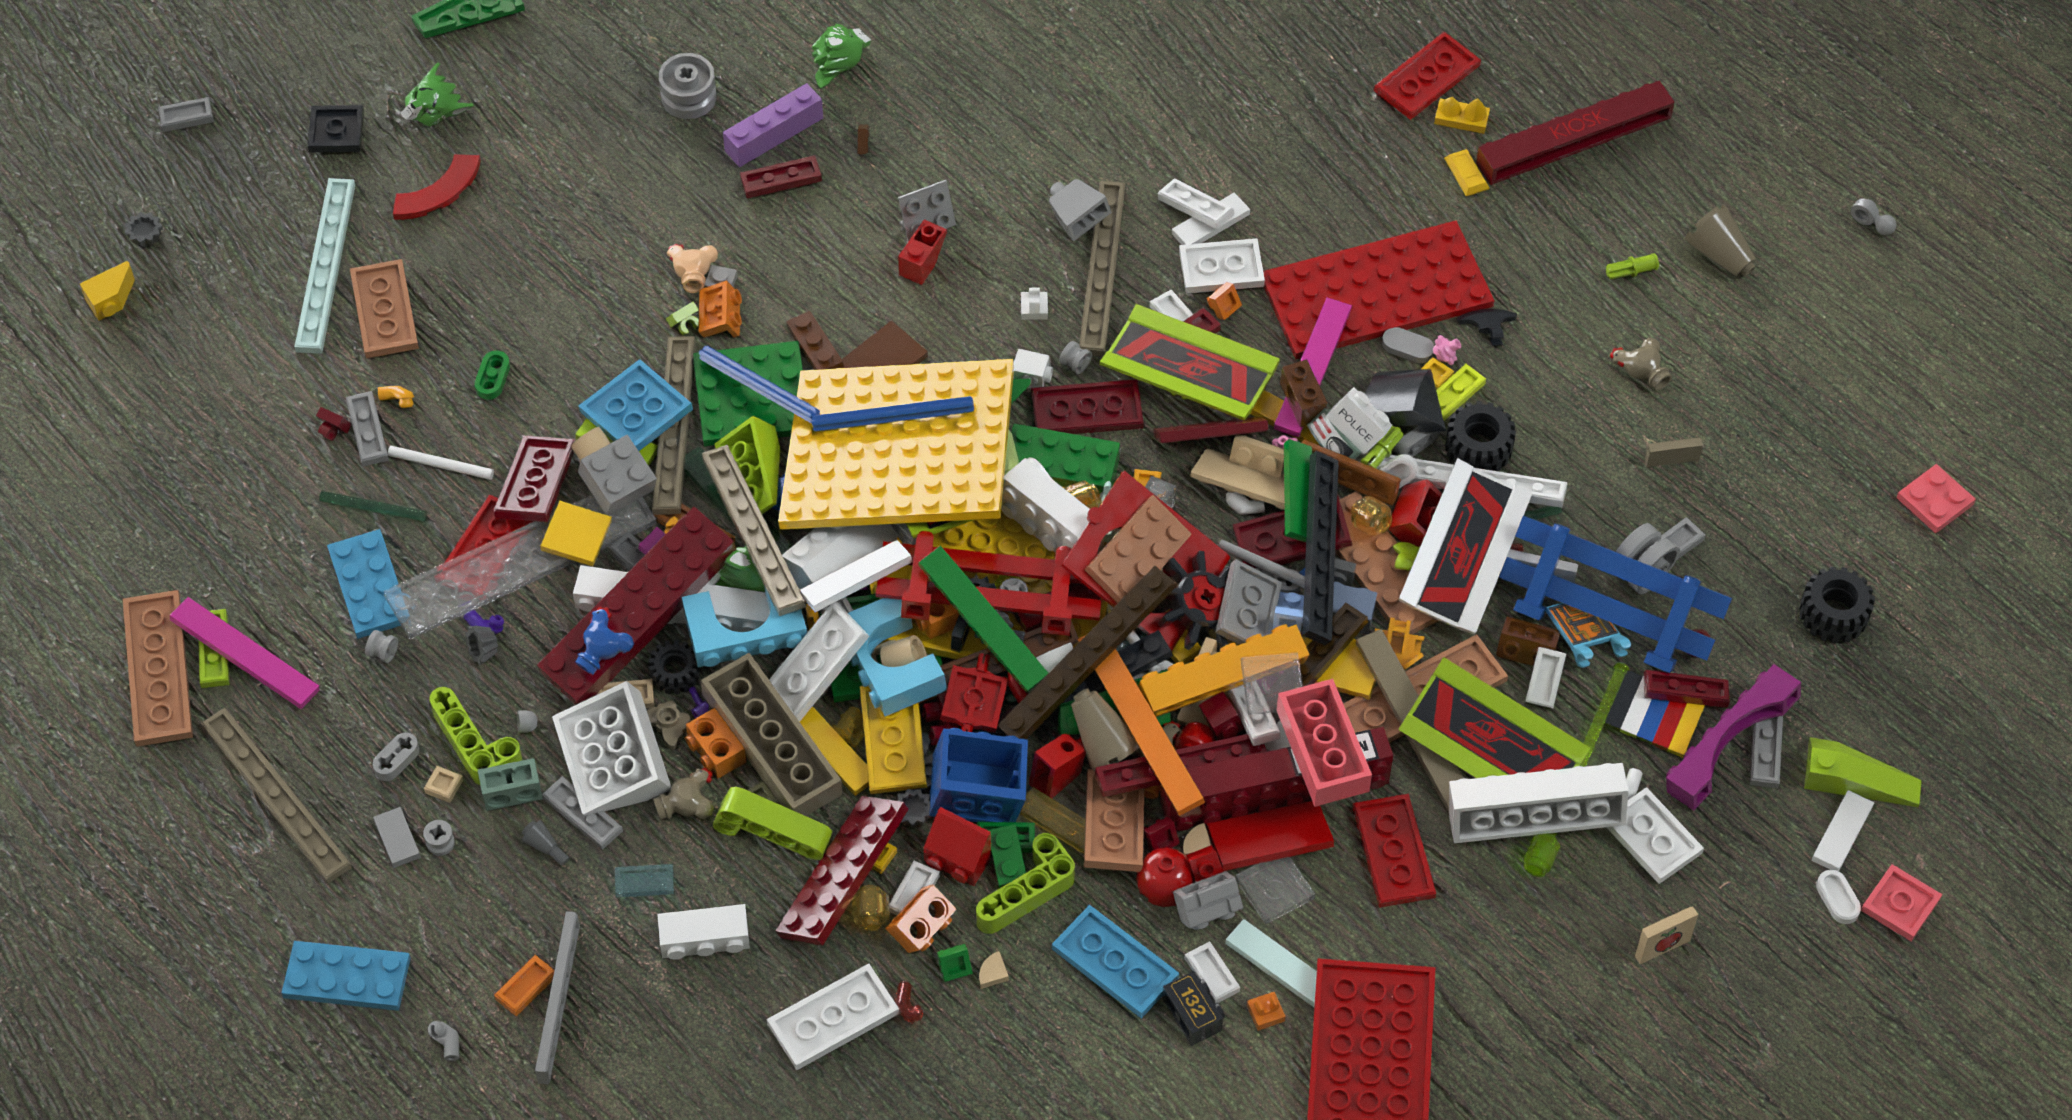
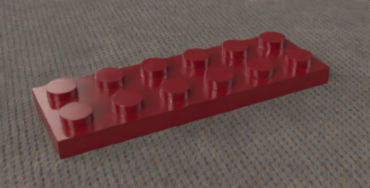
(842, 870)

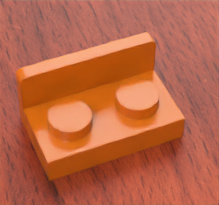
(719, 309)

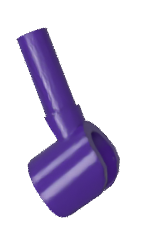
(701, 707)

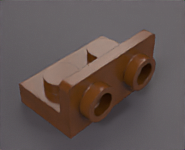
(1522, 639)

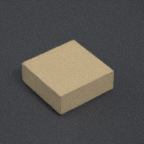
(443, 784)

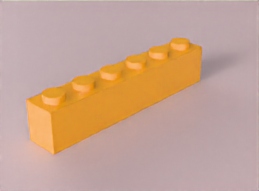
(1215, 673)

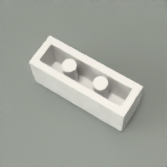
(703, 931)

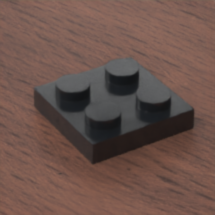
(336, 128)

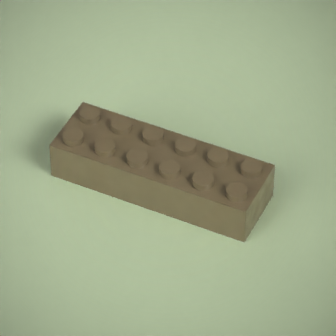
(772, 736)

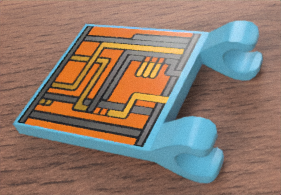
(1585, 630)

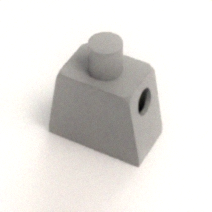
(1078, 207)

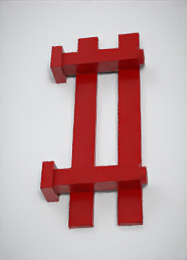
(1056, 608)

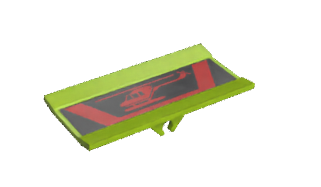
(1191, 362)
(1485, 728)

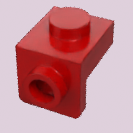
(1204, 863)

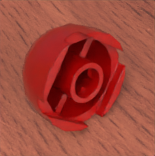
(1162, 874)

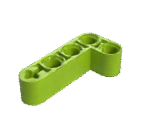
(467, 734)
(772, 822)
(996, 912)

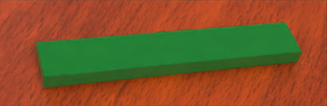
(983, 619)

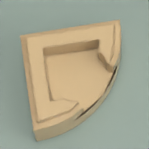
(1196, 839)
(993, 971)

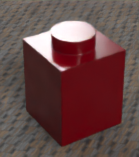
(1221, 716)

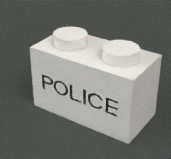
(1359, 420)

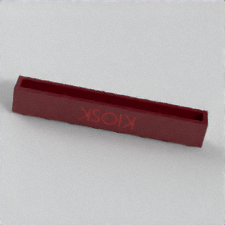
(1574, 132)

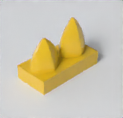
(1462, 115)

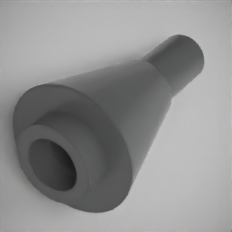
(539, 837)

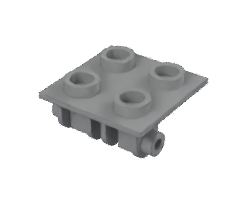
(928, 203)

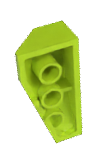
(757, 456)
(1839, 768)

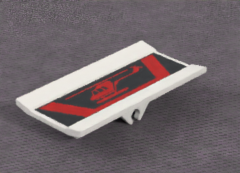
(1465, 547)

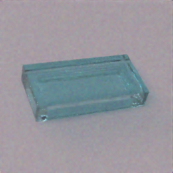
(644, 880)

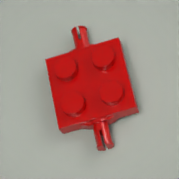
(974, 697)

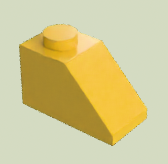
(108, 290)

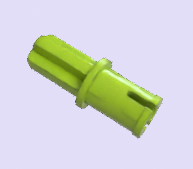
(1632, 266)
(1383, 447)

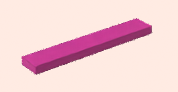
(1319, 354)
(244, 653)

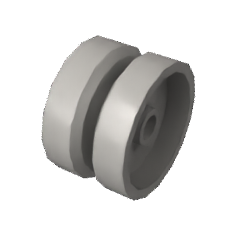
(687, 85)
(1647, 547)

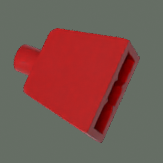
(1057, 765)

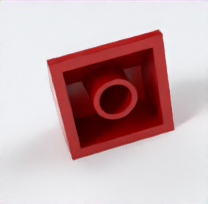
(1414, 511)
(957, 847)

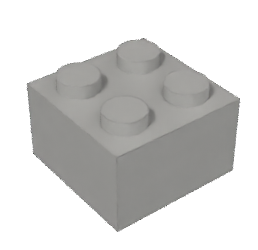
(617, 475)

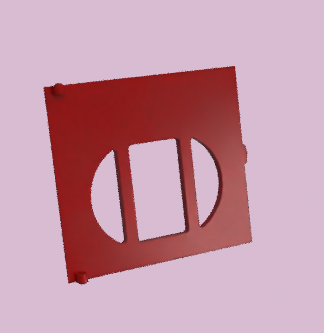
(1114, 511)

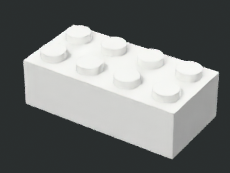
(1043, 507)

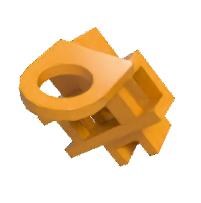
(1405, 645)

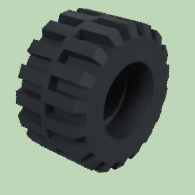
(1485, 421)
(1838, 586)

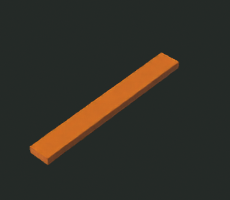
(1148, 734)

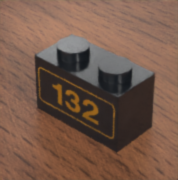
(1193, 1008)

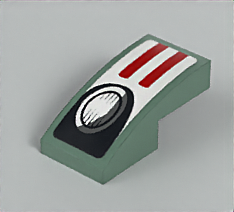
(1331, 437)

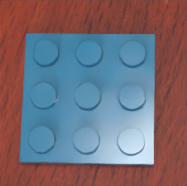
(636, 405)

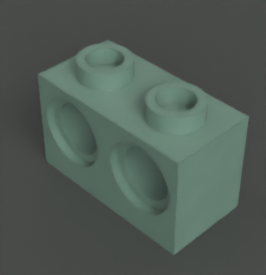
(510, 784)

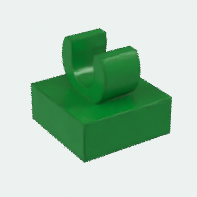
(954, 962)

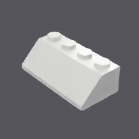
(832, 549)

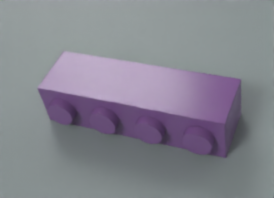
(773, 125)

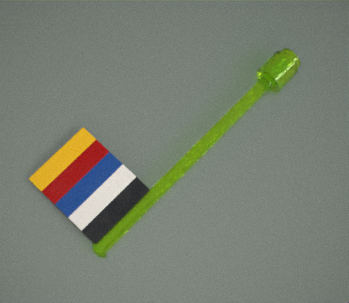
(1625, 709)

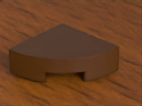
(863, 134)

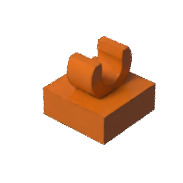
(1224, 301)
(1266, 1011)

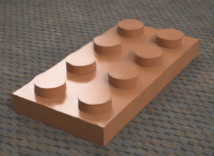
(384, 308)
(1138, 546)
(1113, 828)

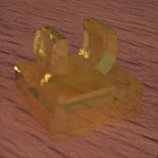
(851, 726)

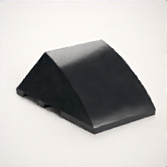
(1407, 398)

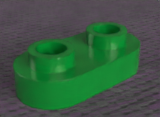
(490, 377)

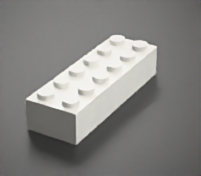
(1538, 802)

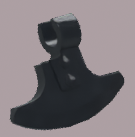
(1488, 322)

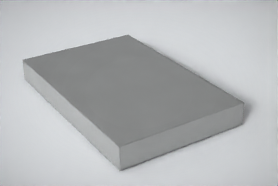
(1247, 603)

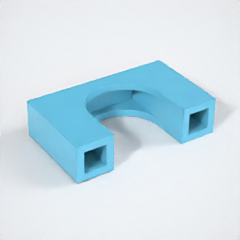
(717, 644)
(893, 686)

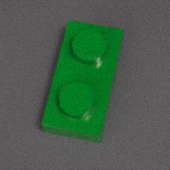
(1006, 854)

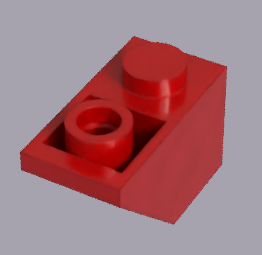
(921, 252)

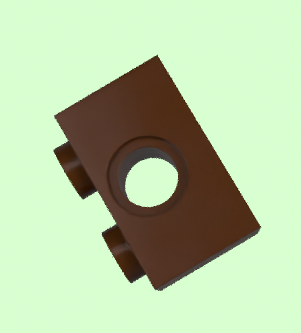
(1302, 391)

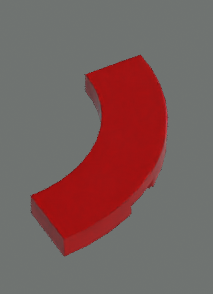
(441, 193)

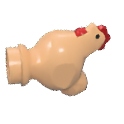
(692, 265)

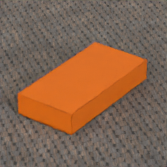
(525, 985)

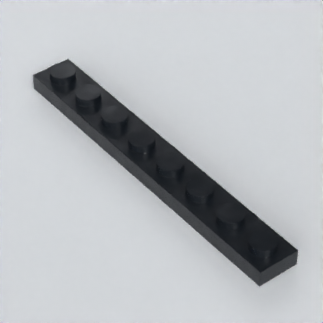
(1320, 548)
(1137, 658)

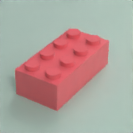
(1324, 742)

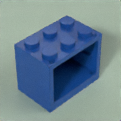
(979, 776)

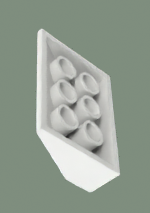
(611, 750)

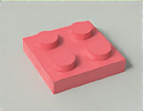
(1936, 498)
(1901, 902)

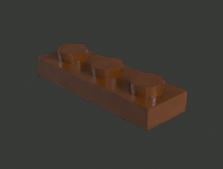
(814, 342)

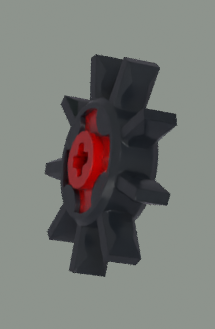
(1196, 600)

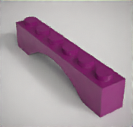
(1768, 698)

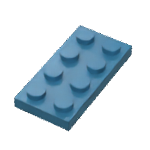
(364, 575)
(1114, 961)
(346, 975)

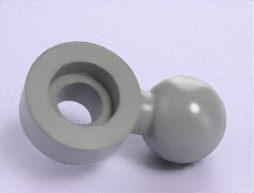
(1866, 213)

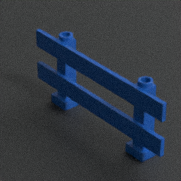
(1668, 633)

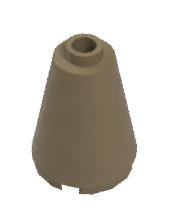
(1723, 242)
(1101, 730)

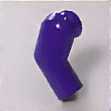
(495, 622)

